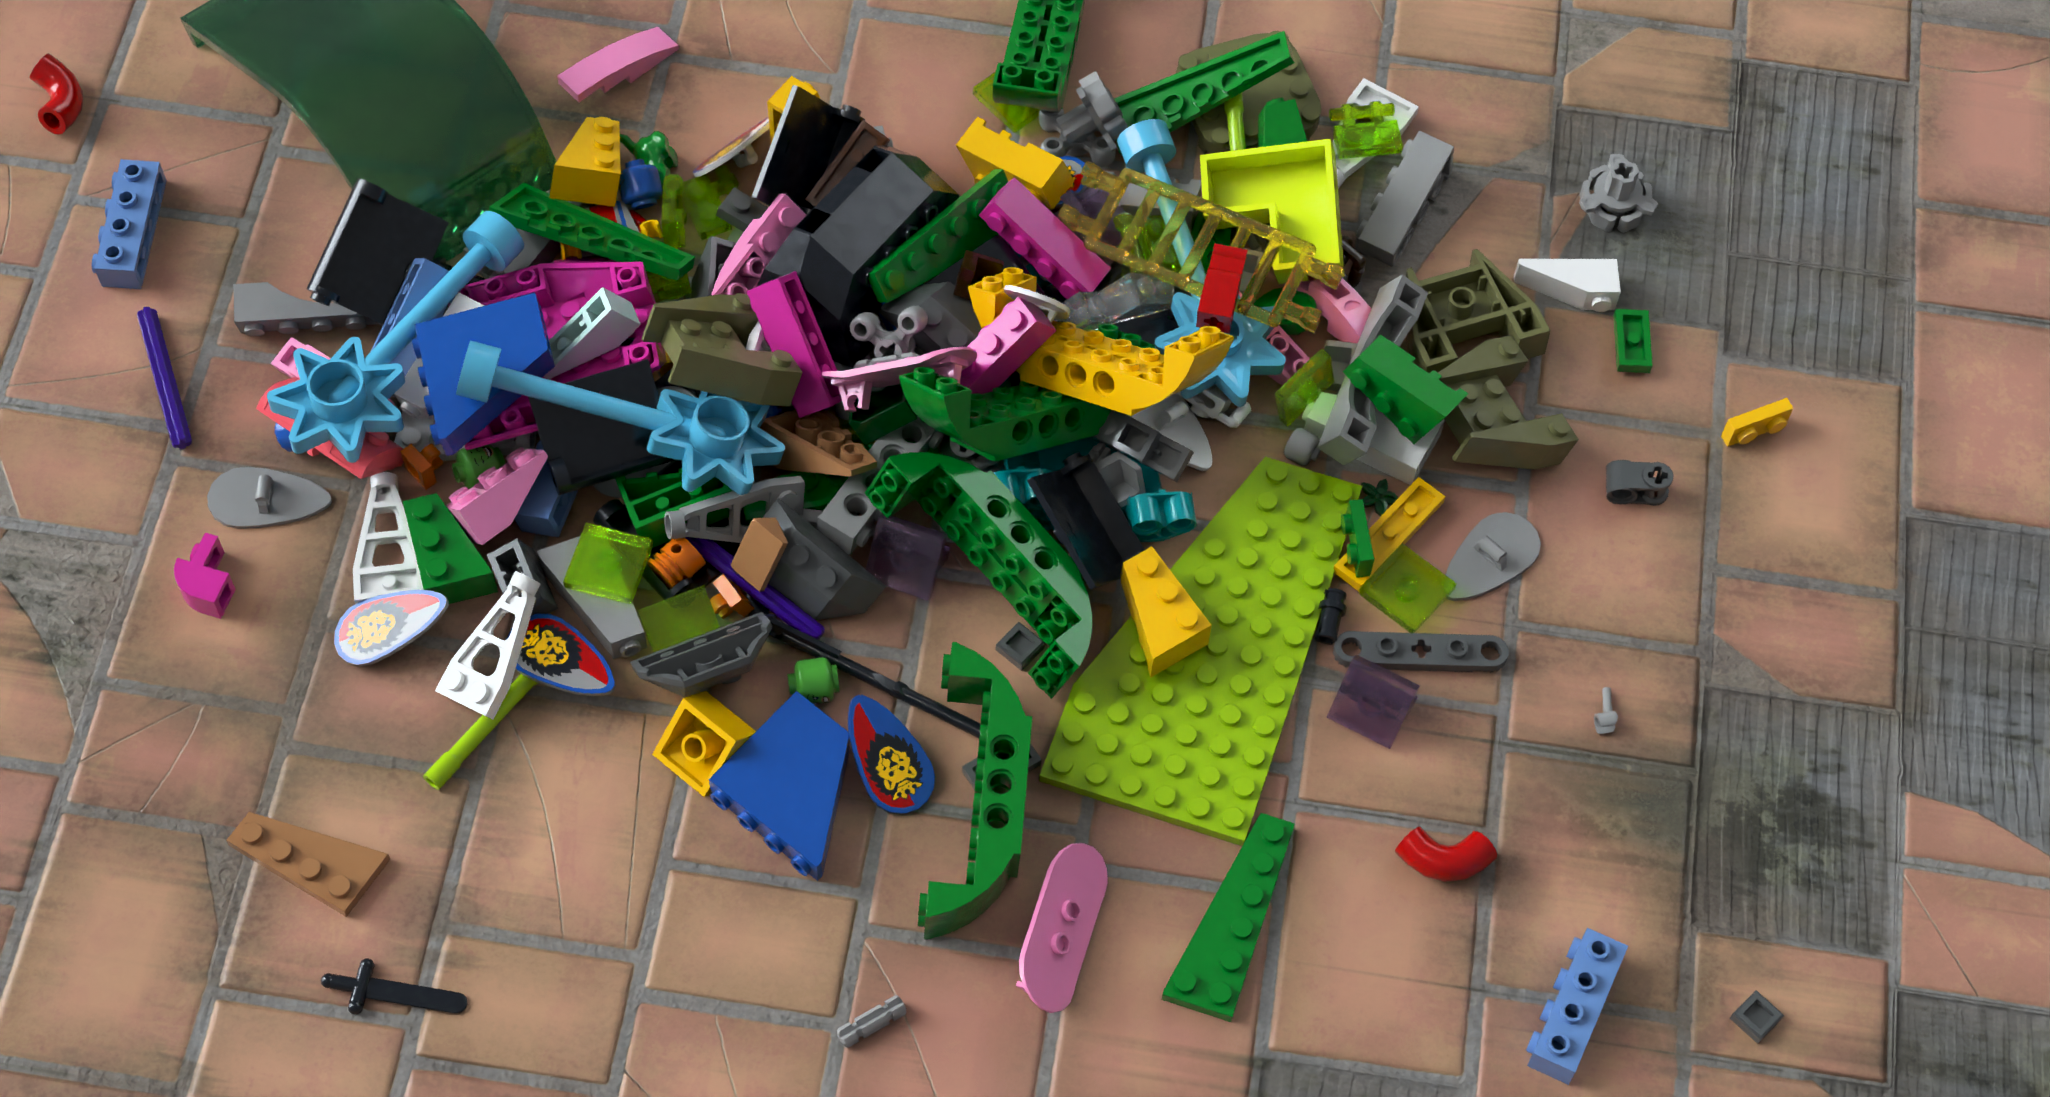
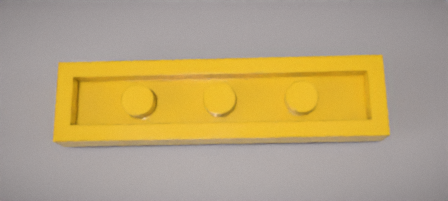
(1395, 527)

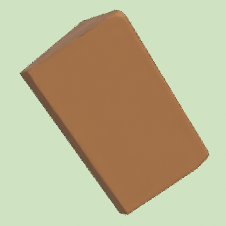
(760, 552)

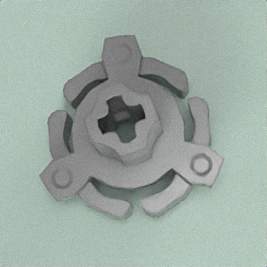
(1097, 111)
(1615, 192)

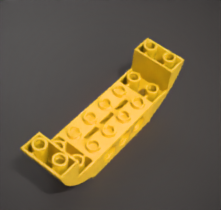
(1100, 367)

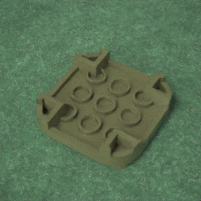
(1288, 83)

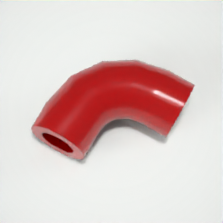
(64, 94)
(1444, 861)

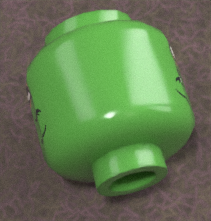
(473, 462)
(814, 680)

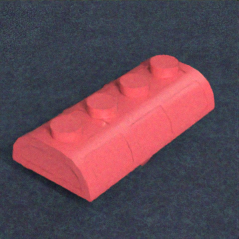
(377, 452)

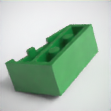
(1402, 389)
(655, 494)
(445, 553)

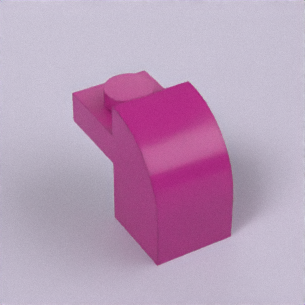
(200, 582)

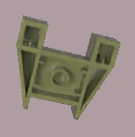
(1469, 306)
(709, 351)
(1488, 419)

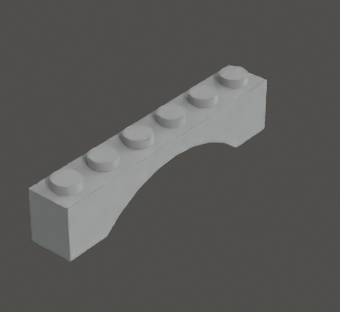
(265, 308)
(1353, 414)

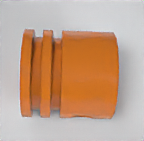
(676, 562)

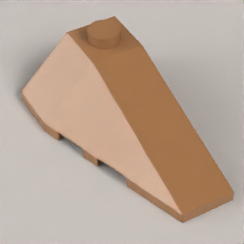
(817, 444)

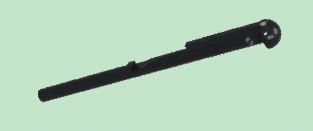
(897, 689)

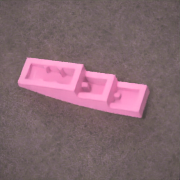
(616, 62)

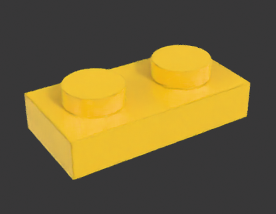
(1749, 425)

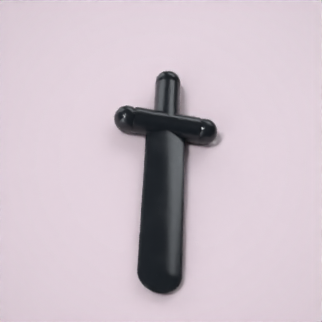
(390, 991)

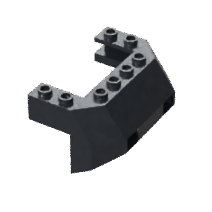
(851, 232)

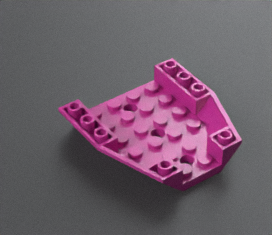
(561, 294)

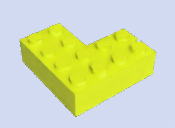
(1282, 186)

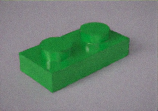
(1632, 341)
(1360, 548)

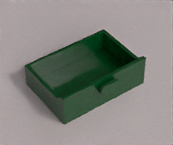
(886, 413)

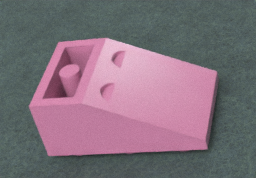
(498, 496)

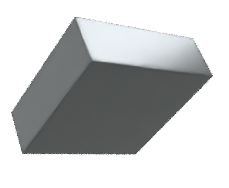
(1020, 646)
(1756, 1016)

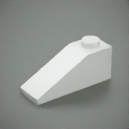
(1577, 282)

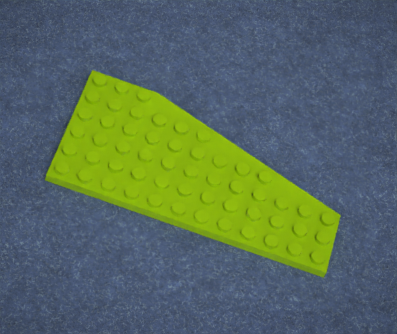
(1206, 729)

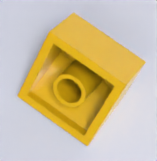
(701, 740)

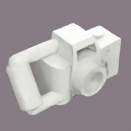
(1214, 403)

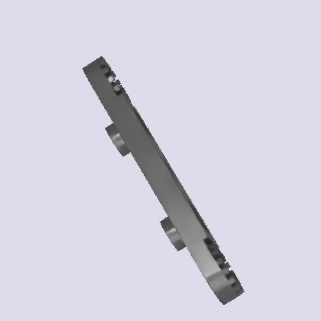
(1443, 651)

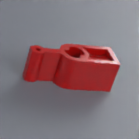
(1221, 287)

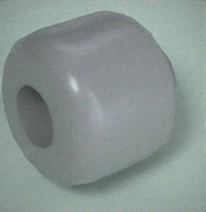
(1302, 447)

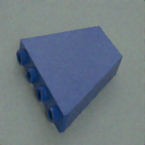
(442, 344)
(788, 782)

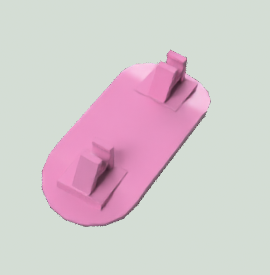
(859, 381)
(1062, 926)

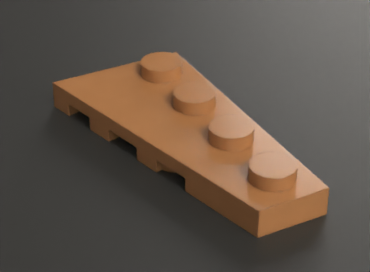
(314, 862)

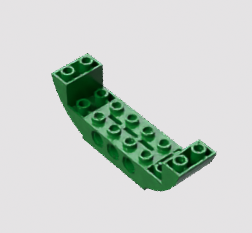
(1039, 54)
(1007, 419)
(1004, 545)
(997, 794)

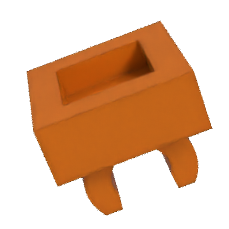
(422, 464)
(729, 598)

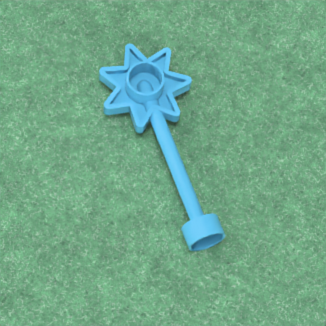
(1147, 149)
(351, 393)
(706, 433)

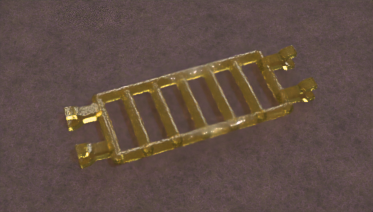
(1116, 186)

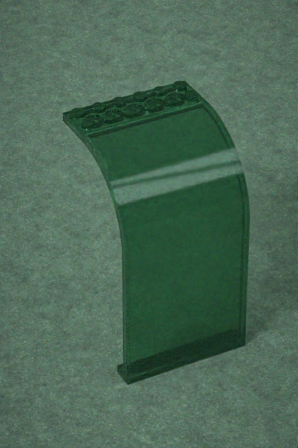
(392, 96)

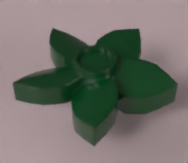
(1378, 496)

